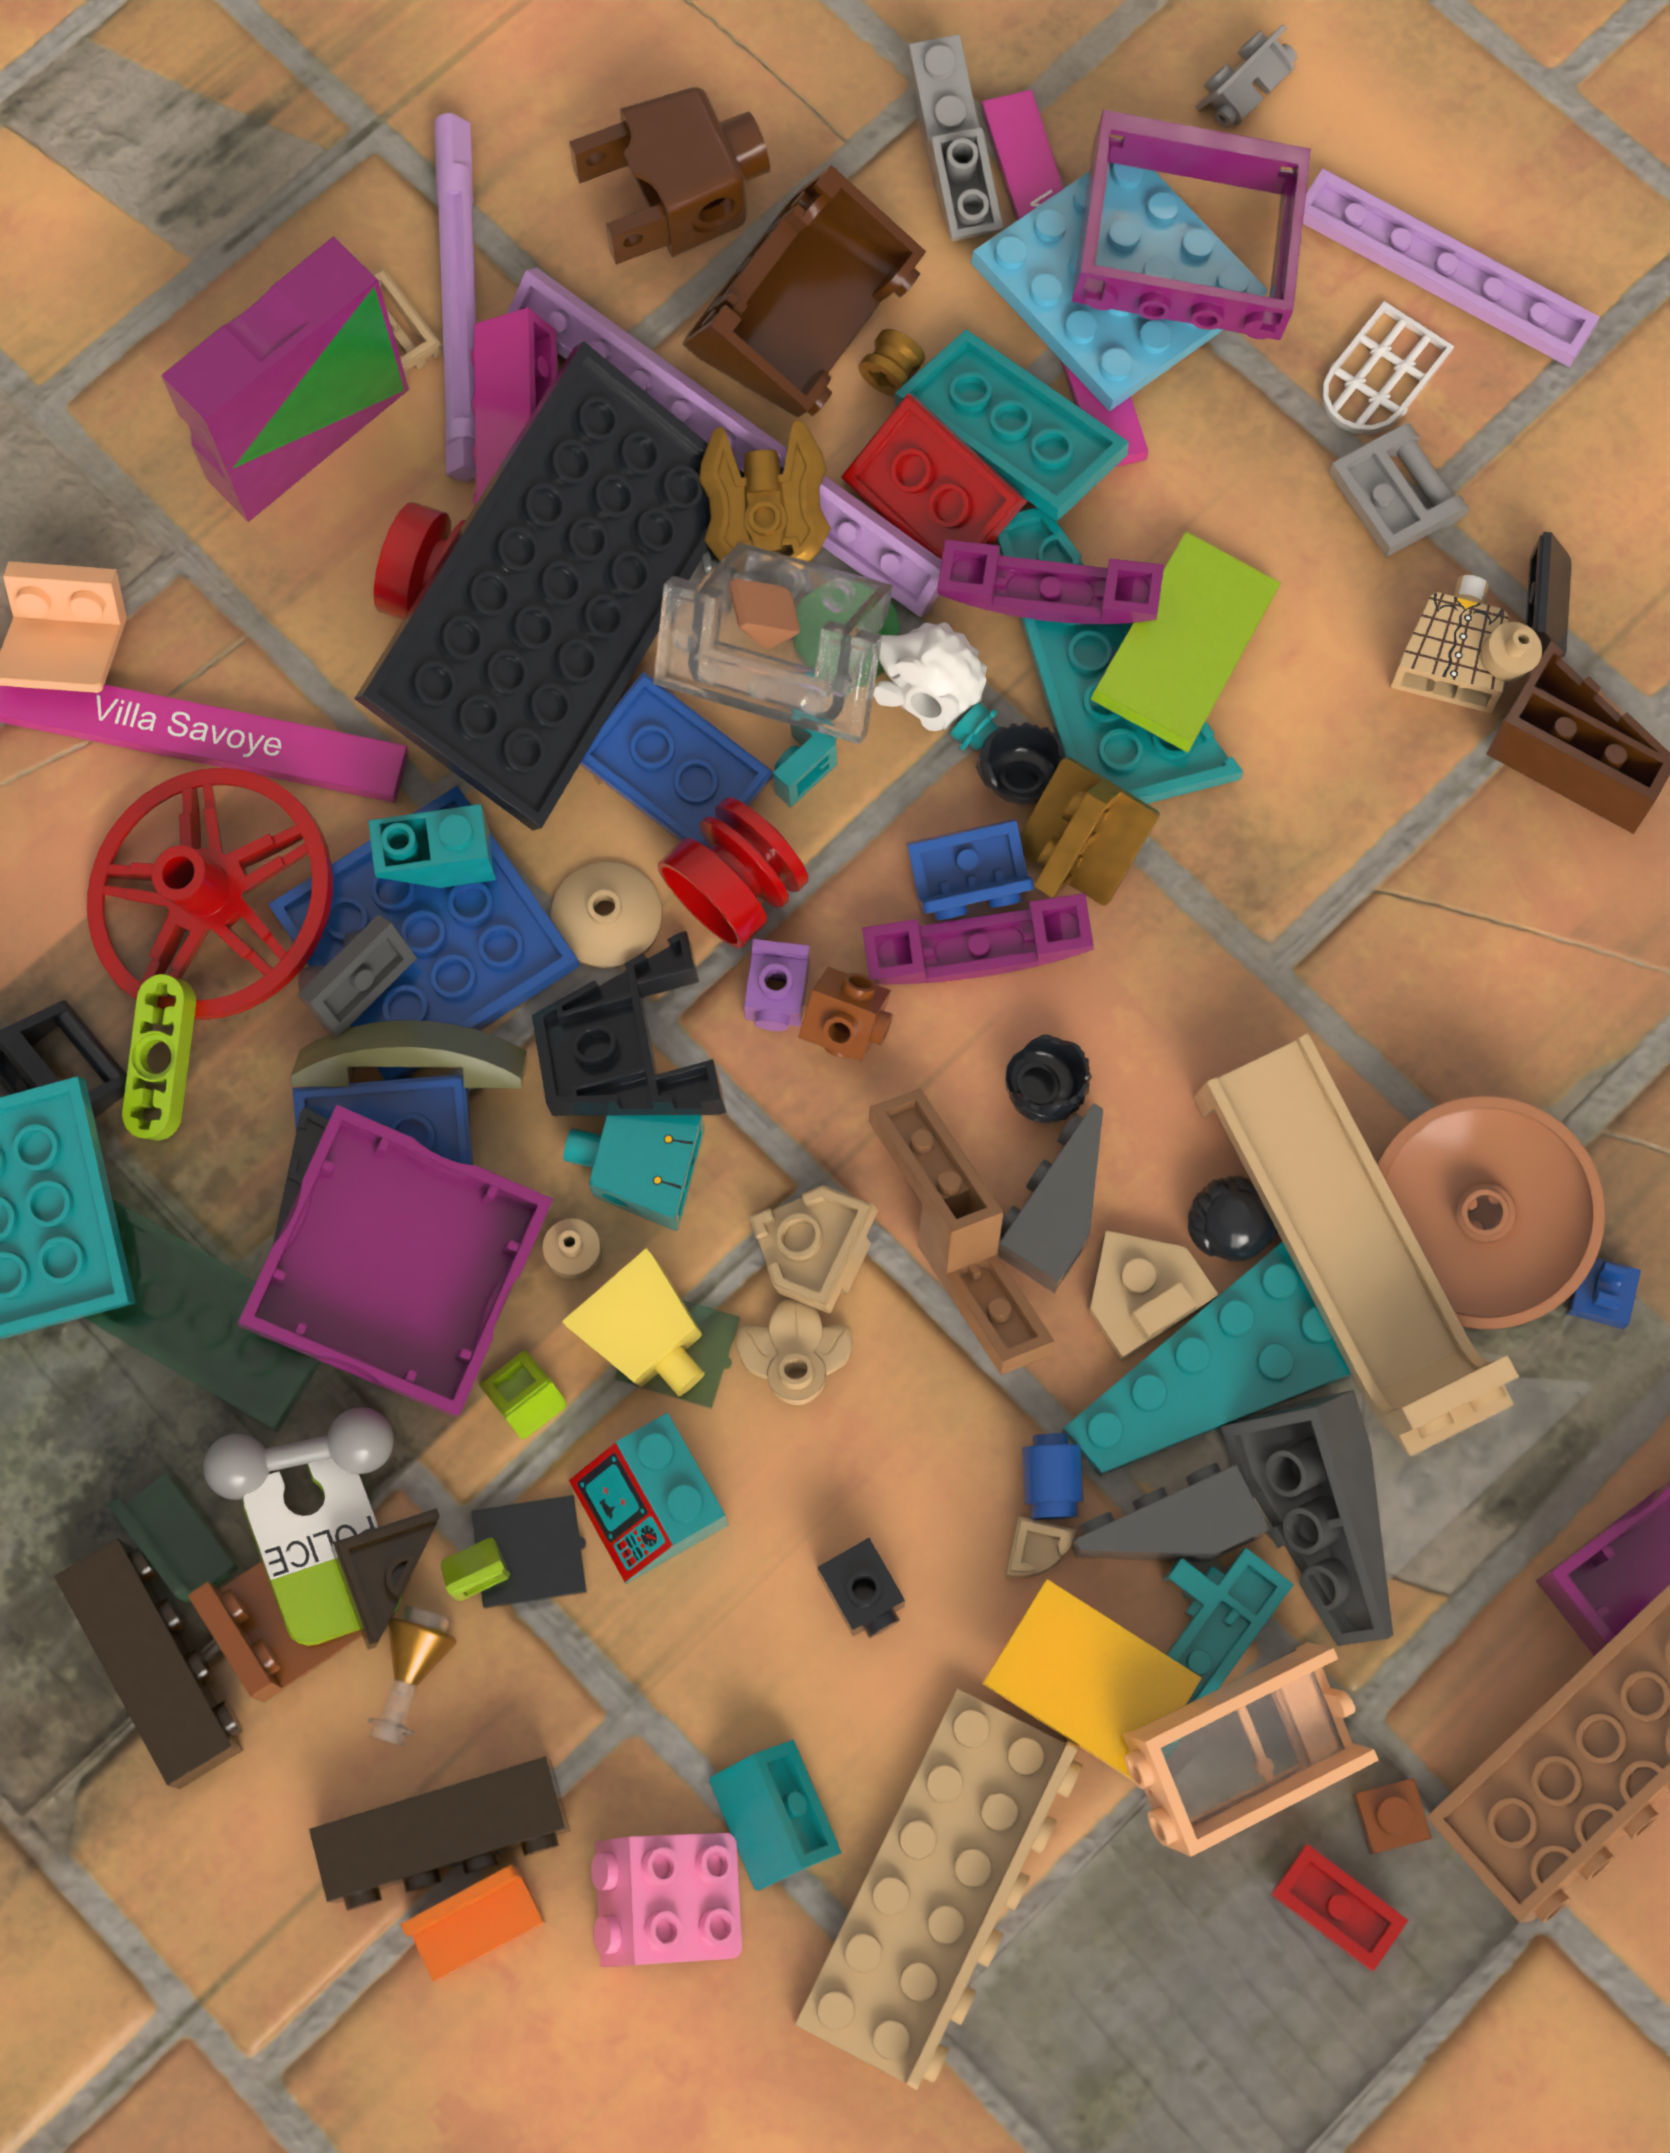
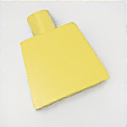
(641, 1325)

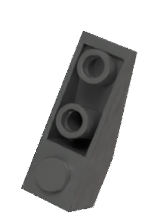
(1056, 1219)
(1191, 1524)

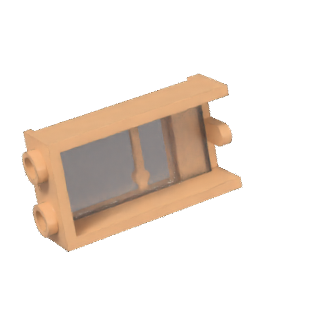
(1245, 1751)

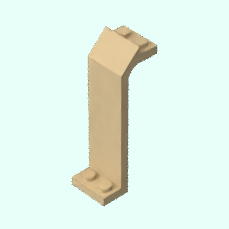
(1355, 1248)

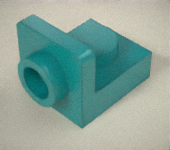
(805, 766)

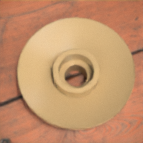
(612, 938)

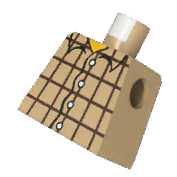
(1446, 648)

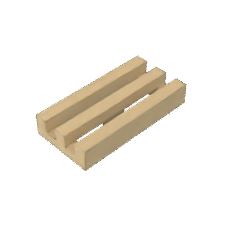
(413, 355)

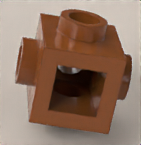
(846, 1014)

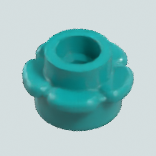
(974, 727)

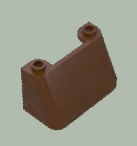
(805, 293)

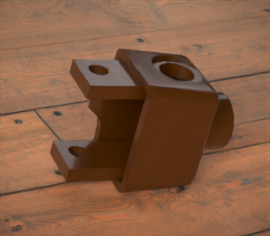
(685, 166)

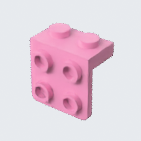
(667, 1899)

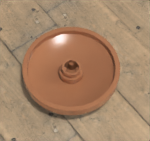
(1498, 1206)

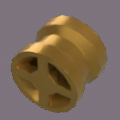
(891, 362)

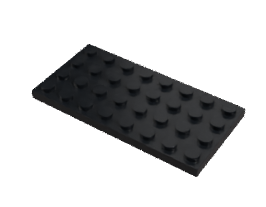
(548, 590)

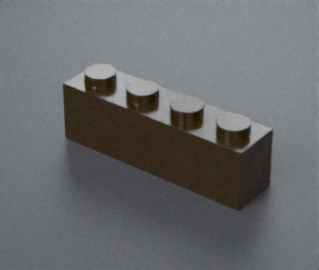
(150, 1663)
(438, 1832)

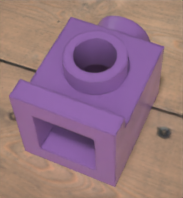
(779, 962)

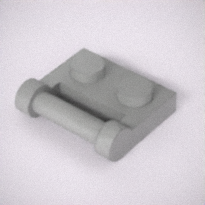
(1384, 496)

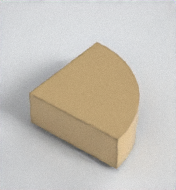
(1037, 1547)

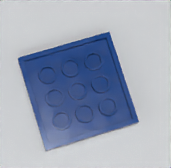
(474, 943)

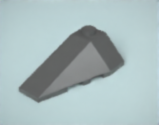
(1319, 1492)

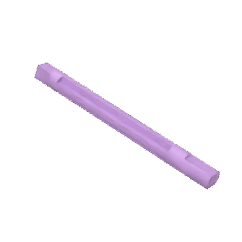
(455, 202)

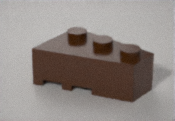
(1581, 745)

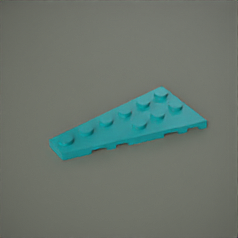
(1069, 668)
(1230, 1361)

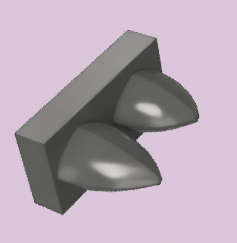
(356, 976)

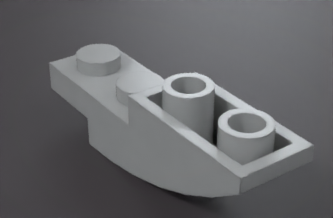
(953, 139)

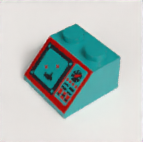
(648, 1498)

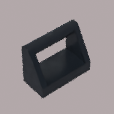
(24, 1069)

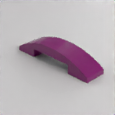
(1050, 589)
(979, 945)

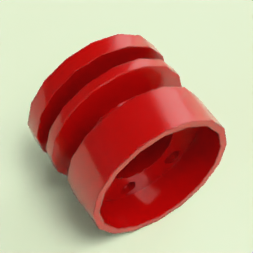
(410, 556)
(742, 863)

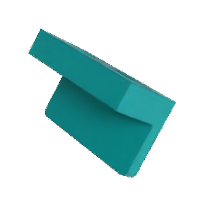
(774, 1814)

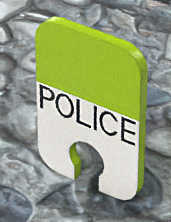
(300, 1554)

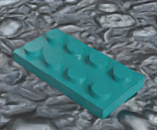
(1017, 424)

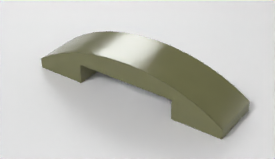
(411, 1043)

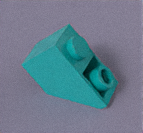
(434, 847)

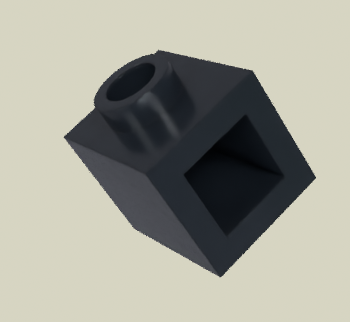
(862, 1589)

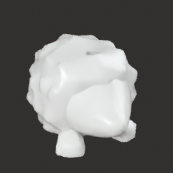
(932, 675)

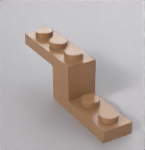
(961, 1231)

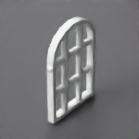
(1401, 367)

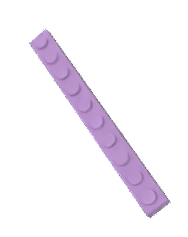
(856, 533)

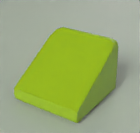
(523, 1394)
(474, 1569)

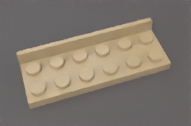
(939, 1890)

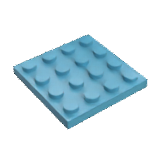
(1141, 232)

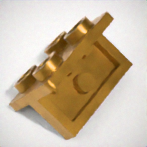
(1085, 832)

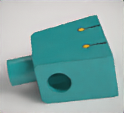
(641, 1163)

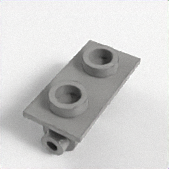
(1262, 62)

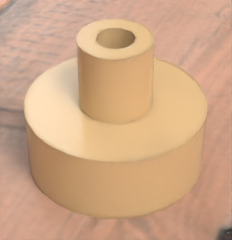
(1511, 651)
(578, 1259)

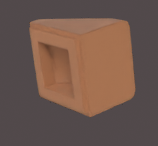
(764, 611)

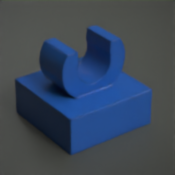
(1606, 1294)

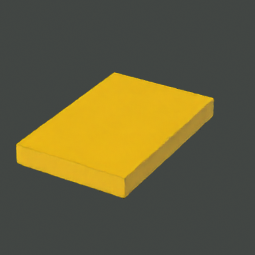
(1087, 1675)

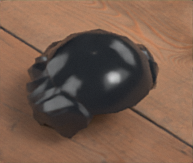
(1019, 762)
(1048, 1079)
(1230, 1220)

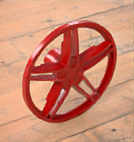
(207, 888)

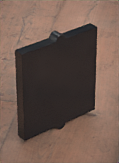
(539, 1548)

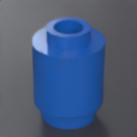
(1052, 1477)

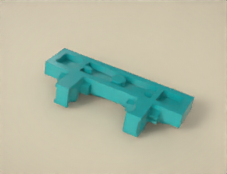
(1224, 1615)

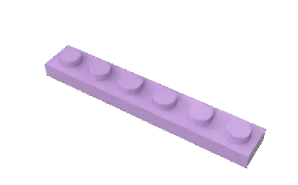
(1448, 268)

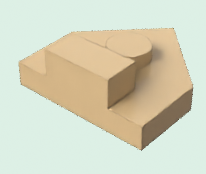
(815, 1244)
(1145, 1290)

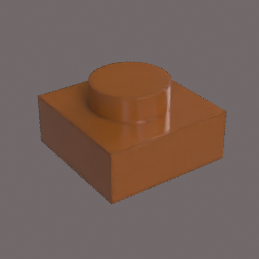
(1391, 1816)

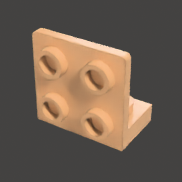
(61, 626)

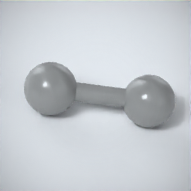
(356, 1441)

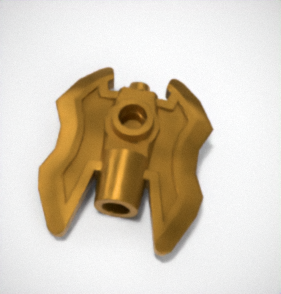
(765, 506)

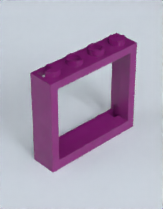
(1208, 157)

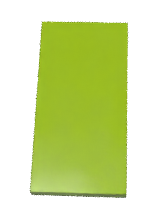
(1179, 664)

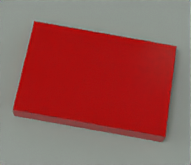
(931, 481)

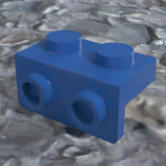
(969, 869)

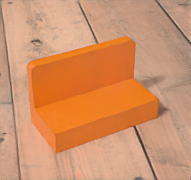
(474, 1922)

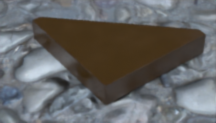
(378, 1568)

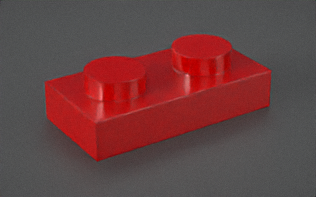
(1339, 1907)

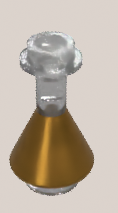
(416, 1648)

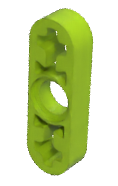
(143, 1039)

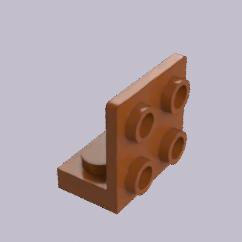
(254, 1637)

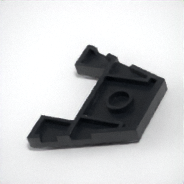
(600, 1049)

